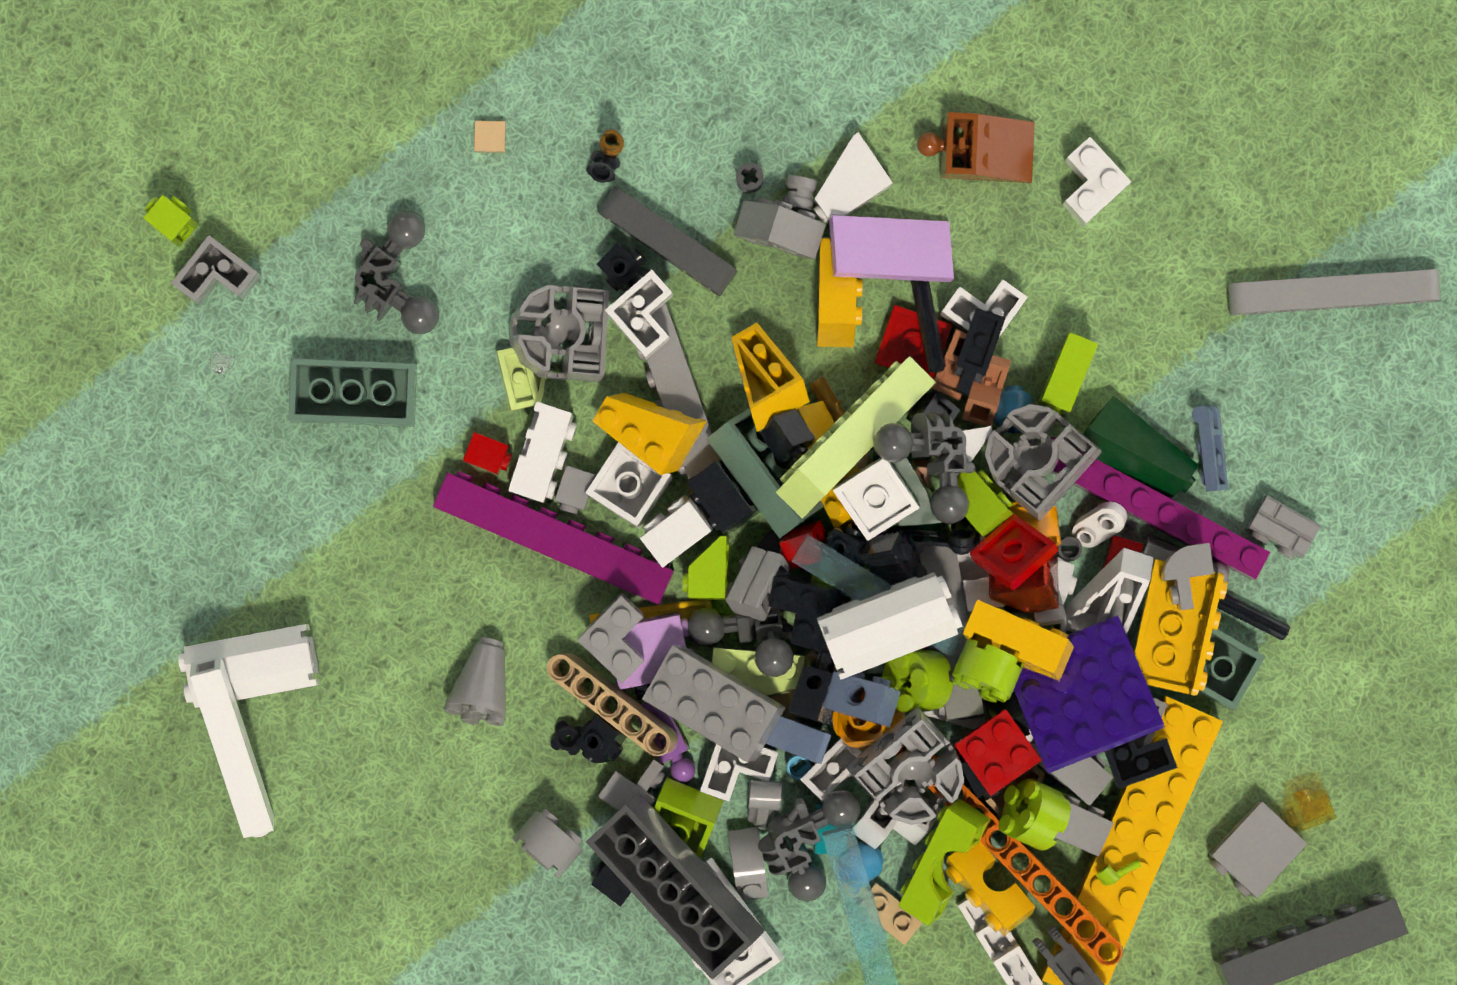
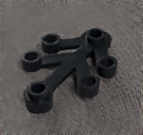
(958, 539)

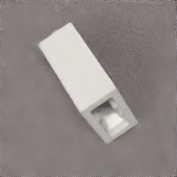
(852, 182)

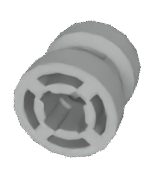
(800, 192)

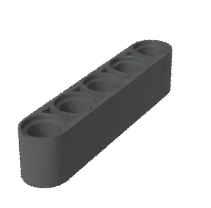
(667, 240)

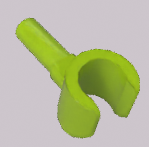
(1110, 877)

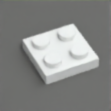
(876, 498)

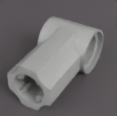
(763, 802)

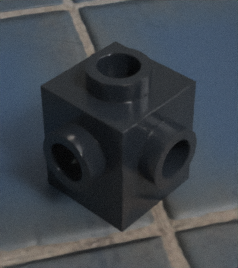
(623, 266)
(847, 541)
(600, 741)

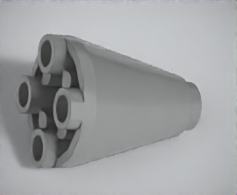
(481, 686)

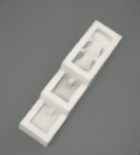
(1001, 949)

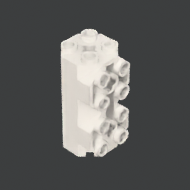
(889, 624)
(258, 662)

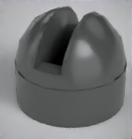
(1070, 555)

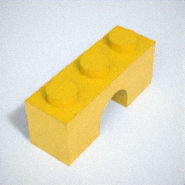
(1002, 909)

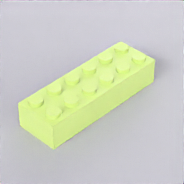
(852, 435)

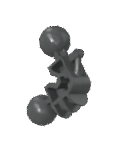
(418, 313)
(896, 442)
(772, 654)
(805, 879)

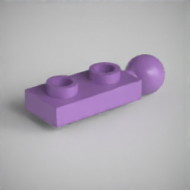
(682, 768)

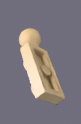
(893, 918)

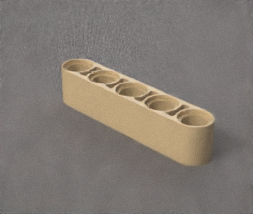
(598, 703)

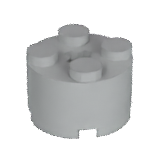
(548, 842)

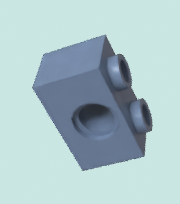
(876, 706)

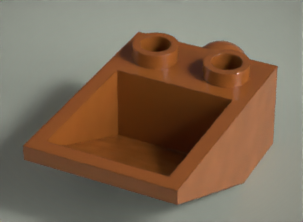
(989, 149)

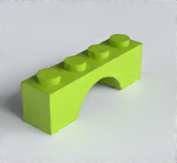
(927, 891)

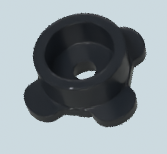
(600, 173)
(559, 741)

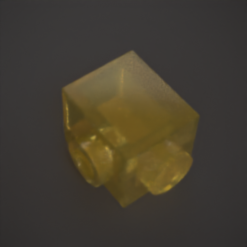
(1309, 809)

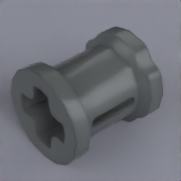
(748, 168)

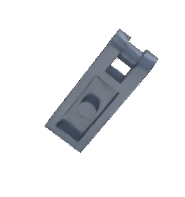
(1211, 448)

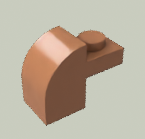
(946, 380)
(985, 397)

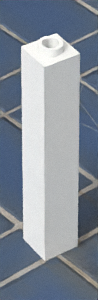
(232, 747)

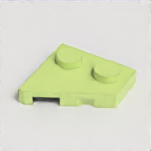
(520, 383)

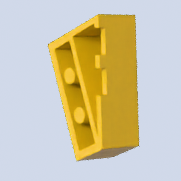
(836, 303)
(767, 376)
(649, 431)
(1036, 647)

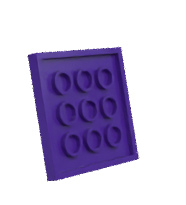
(1094, 704)

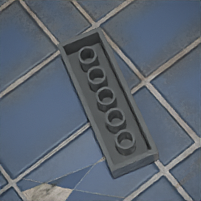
(675, 886)
(1314, 944)

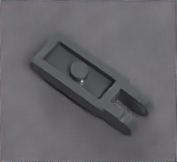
(1067, 963)

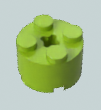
(987, 670)
(921, 679)
(1034, 813)

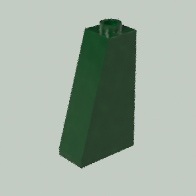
(1140, 450)

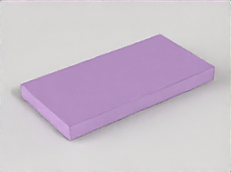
(891, 248)

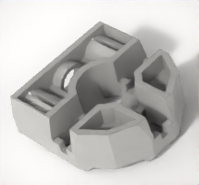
(582, 306)
(1036, 460)
(914, 764)

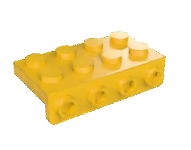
(1177, 643)

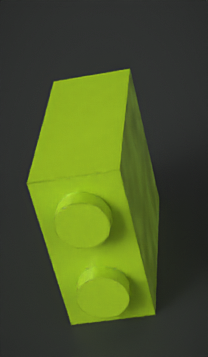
(1067, 373)

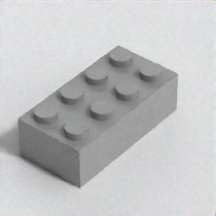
(713, 703)

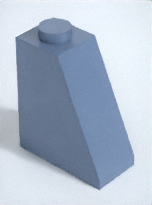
(800, 737)

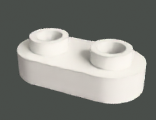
(1096, 524)

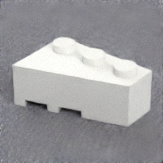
(542, 453)
(1112, 592)

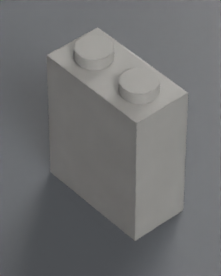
(1256, 850)

